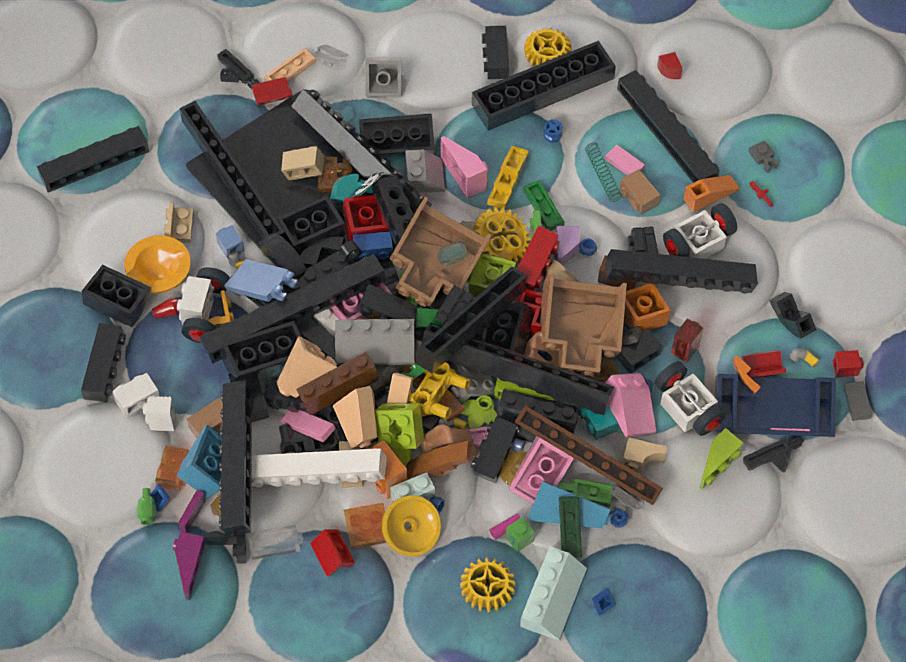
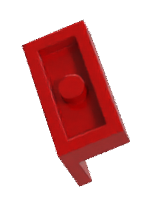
(271, 91)
(764, 363)
(331, 551)

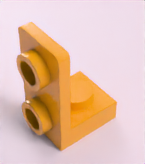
(219, 321)

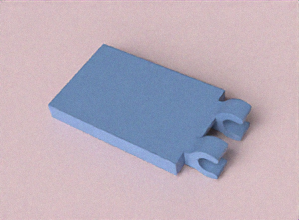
(260, 281)

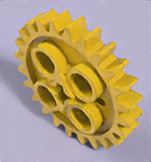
(497, 221)

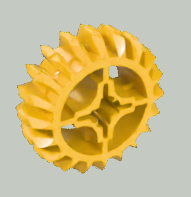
(547, 44)
(469, 585)

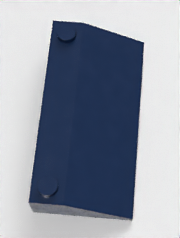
(777, 404)

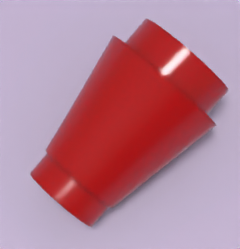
(166, 309)

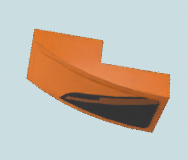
(741, 369)

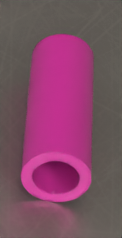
(500, 529)

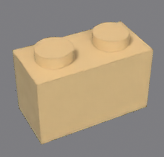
(302, 163)

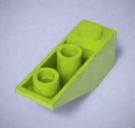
(722, 451)

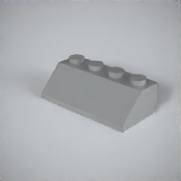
(383, 340)

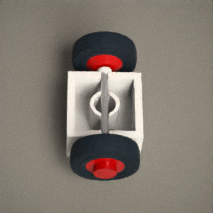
(701, 234)
(198, 301)
(688, 400)

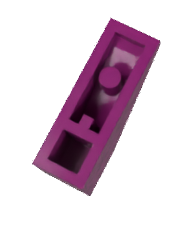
(188, 552)

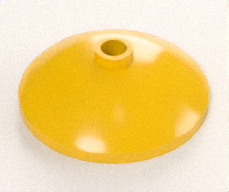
(423, 529)

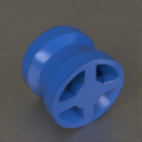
(553, 126)

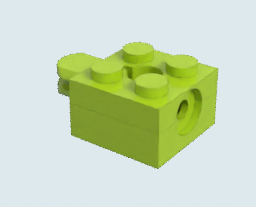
(487, 270)
(400, 428)

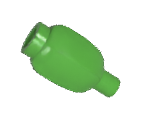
(146, 507)

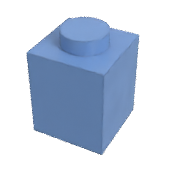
(229, 241)

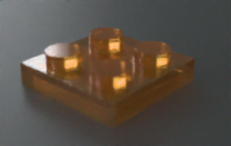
(365, 525)

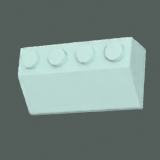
(553, 594)

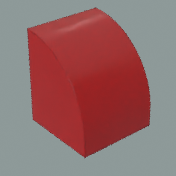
(670, 66)

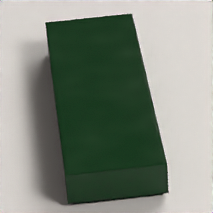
(570, 525)

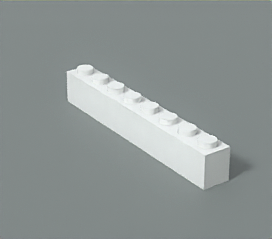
(318, 467)

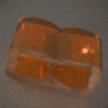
(169, 467)

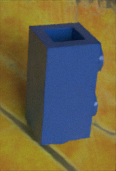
(374, 243)

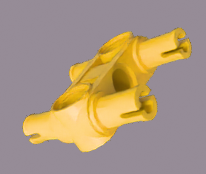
(434, 387)

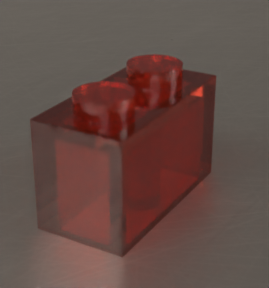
(687, 340)

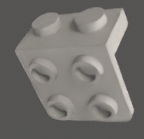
(479, 384)

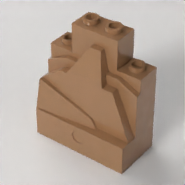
(419, 249)
(582, 323)

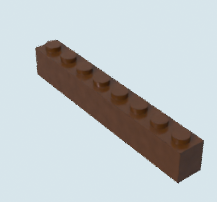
(589, 455)

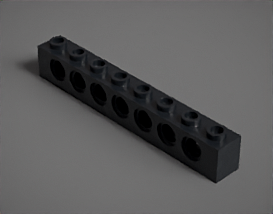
(383, 191)

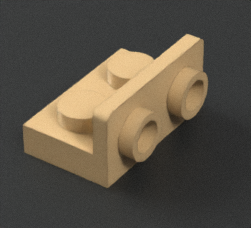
(179, 223)

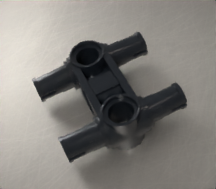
(307, 443)

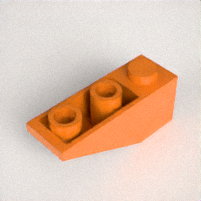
(709, 191)

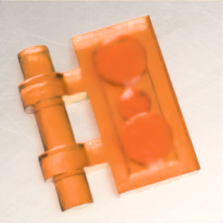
(330, 170)

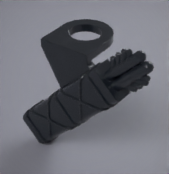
(235, 70)
(777, 453)

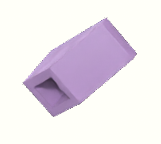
(569, 243)

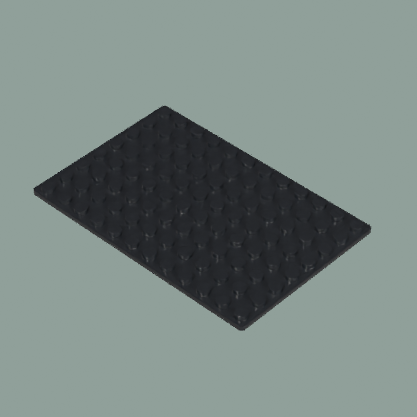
(259, 153)

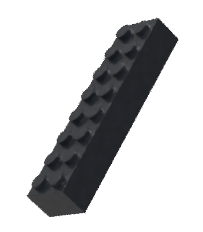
(543, 85)

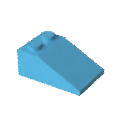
(202, 462)

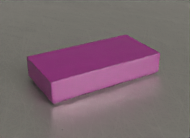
(191, 511)

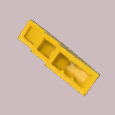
(508, 177)

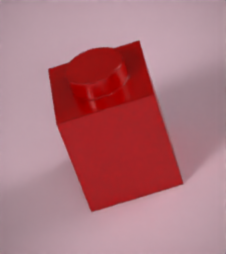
(847, 363)

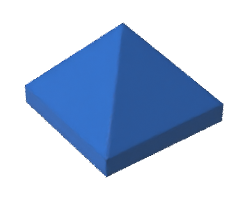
(160, 497)
(603, 601)

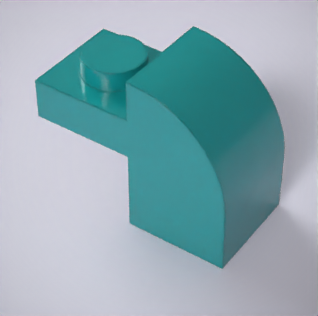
(346, 186)

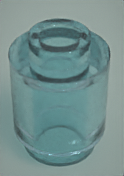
(452, 253)

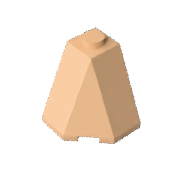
(303, 365)
(358, 417)

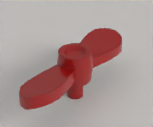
(760, 193)

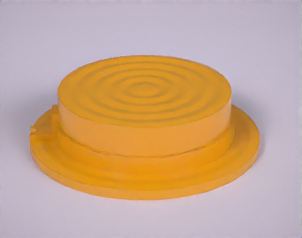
(158, 262)

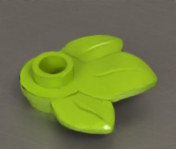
(479, 415)

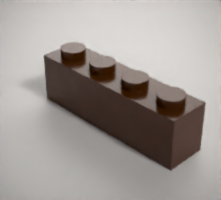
(337, 383)

